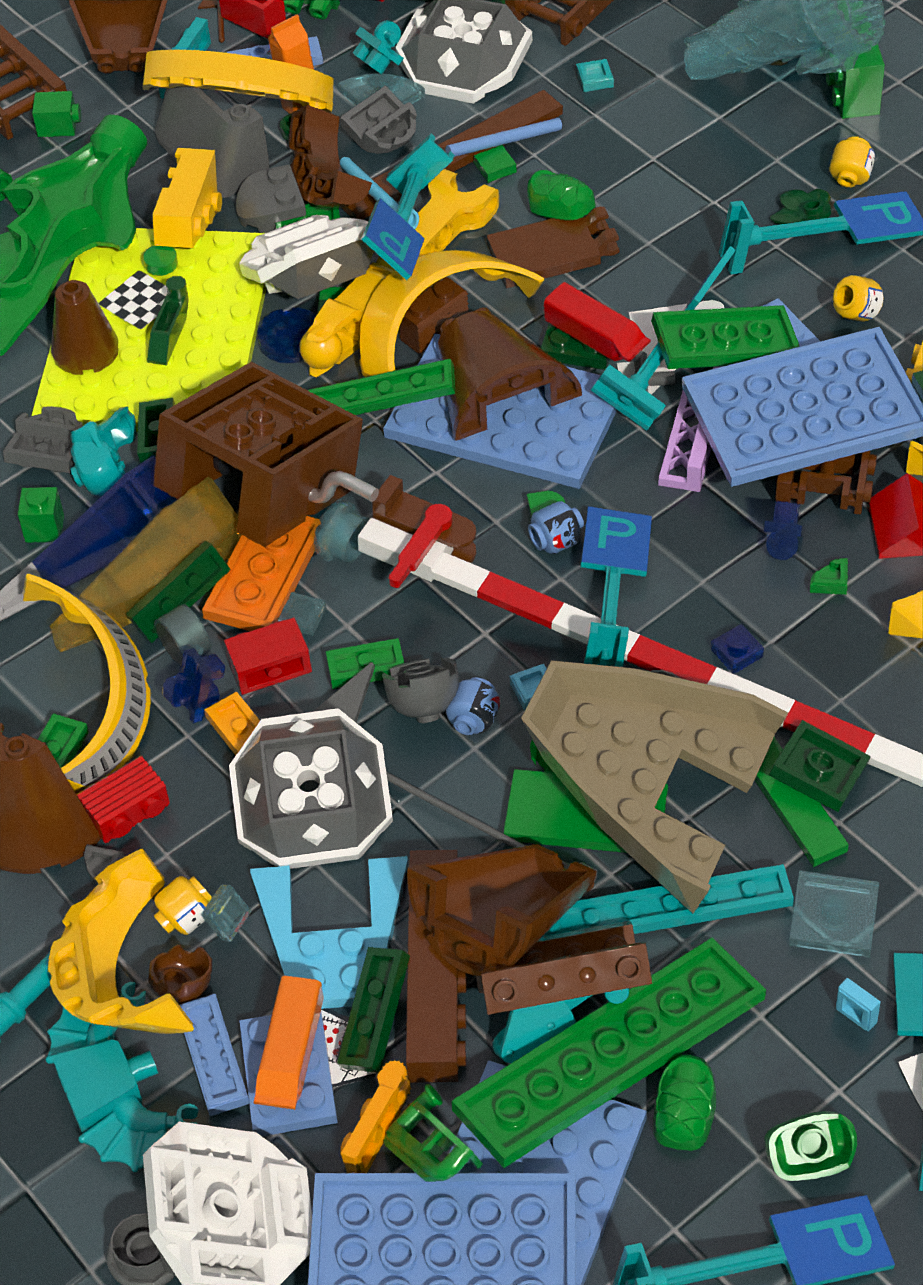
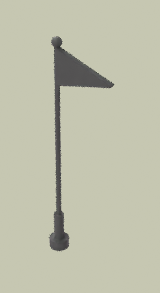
(350, 701)

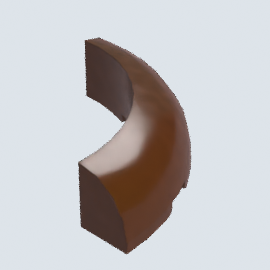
(317, 161)

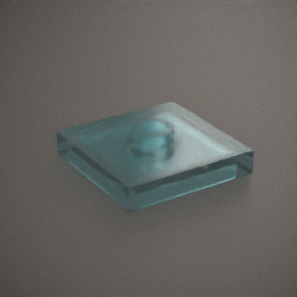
(834, 914)

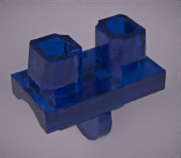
(784, 527)
(195, 683)

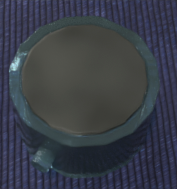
(181, 631)

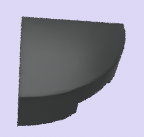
(99, 858)

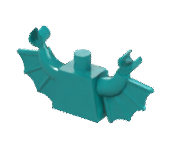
(105, 1088)

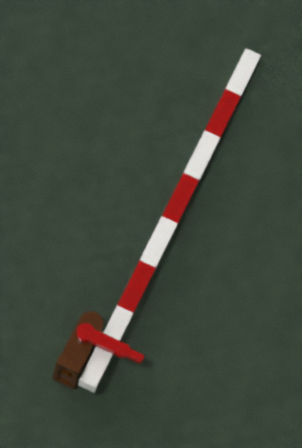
(440, 546)

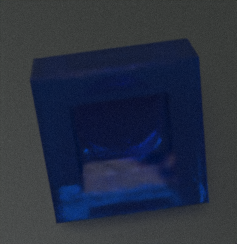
(737, 648)

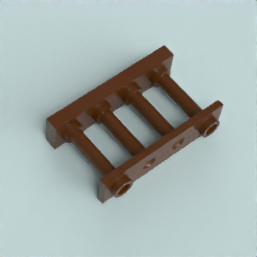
(570, 24)
(33, 75)
(568, 968)

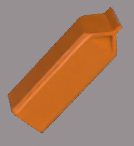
(290, 45)
(289, 1042)

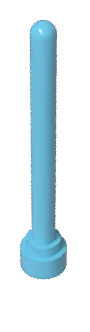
(375, 191)

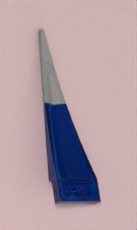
(94, 537)

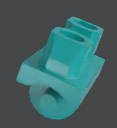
(377, 49)

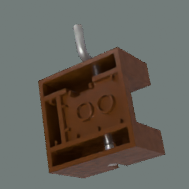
(284, 439)

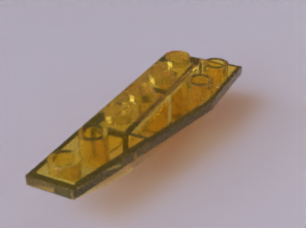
(152, 555)

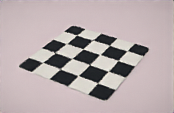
(136, 299)

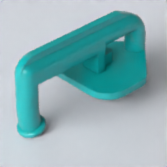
(537, 1024)

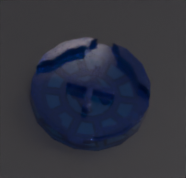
(281, 334)

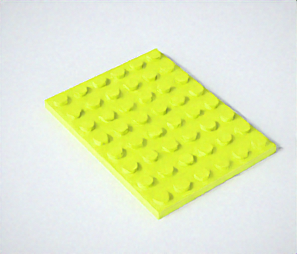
(212, 344)

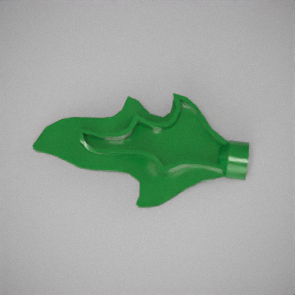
(63, 214)

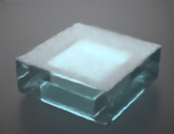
(306, 610)
(226, 912)

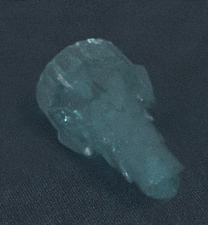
(759, 32)

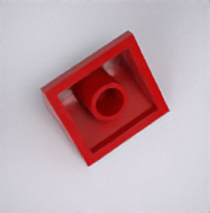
(898, 518)

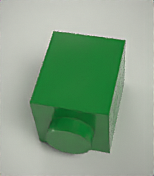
(55, 114)
(40, 514)

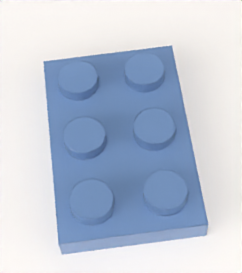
(317, 1099)

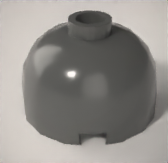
(422, 688)

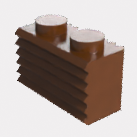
(430, 311)

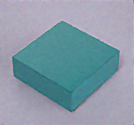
(595, 75)

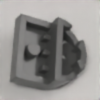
(380, 122)
(269, 198)
(43, 440)

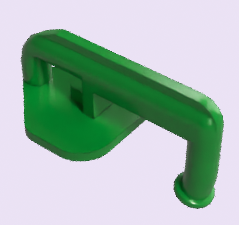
(424, 1157)

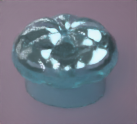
(339, 532)

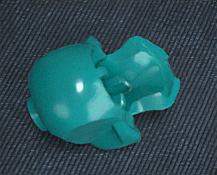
(96, 453)

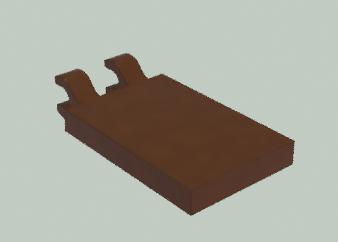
(556, 245)

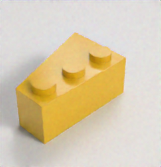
(190, 200)

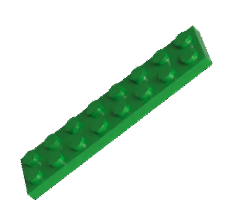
(607, 1052)

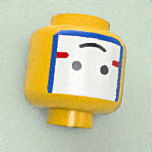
(852, 162)
(858, 298)
(181, 905)

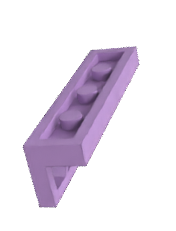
(693, 460)

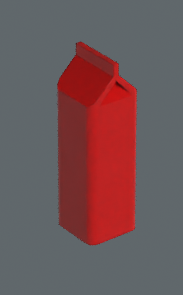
(594, 323)

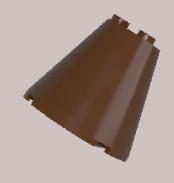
(119, 31)
(494, 365)
(38, 809)
(494, 904)

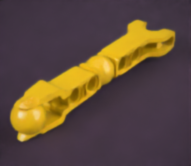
(448, 213)

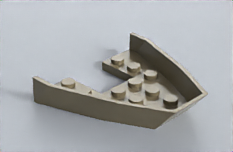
(616, 742)

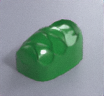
(559, 196)
(684, 1103)
(811, 1146)

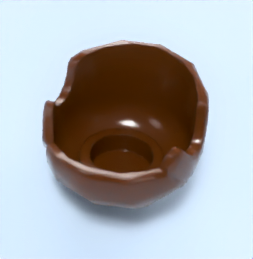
(180, 973)

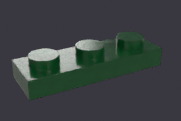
(181, 586)
(373, 1009)

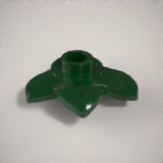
(802, 206)

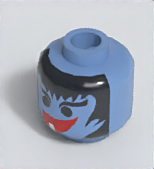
(555, 527)
(473, 706)

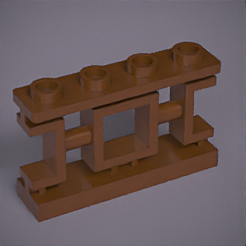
(829, 483)

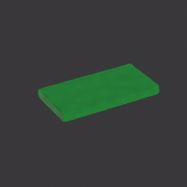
(722, 335)
(548, 814)

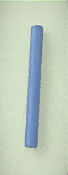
(504, 137)

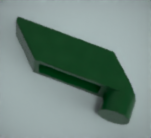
(169, 321)

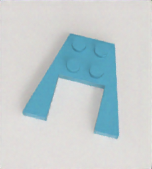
(336, 954)

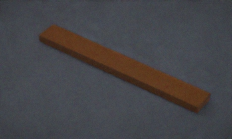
(529, 111)

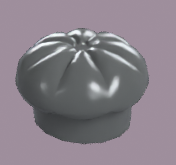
(133, 1254)

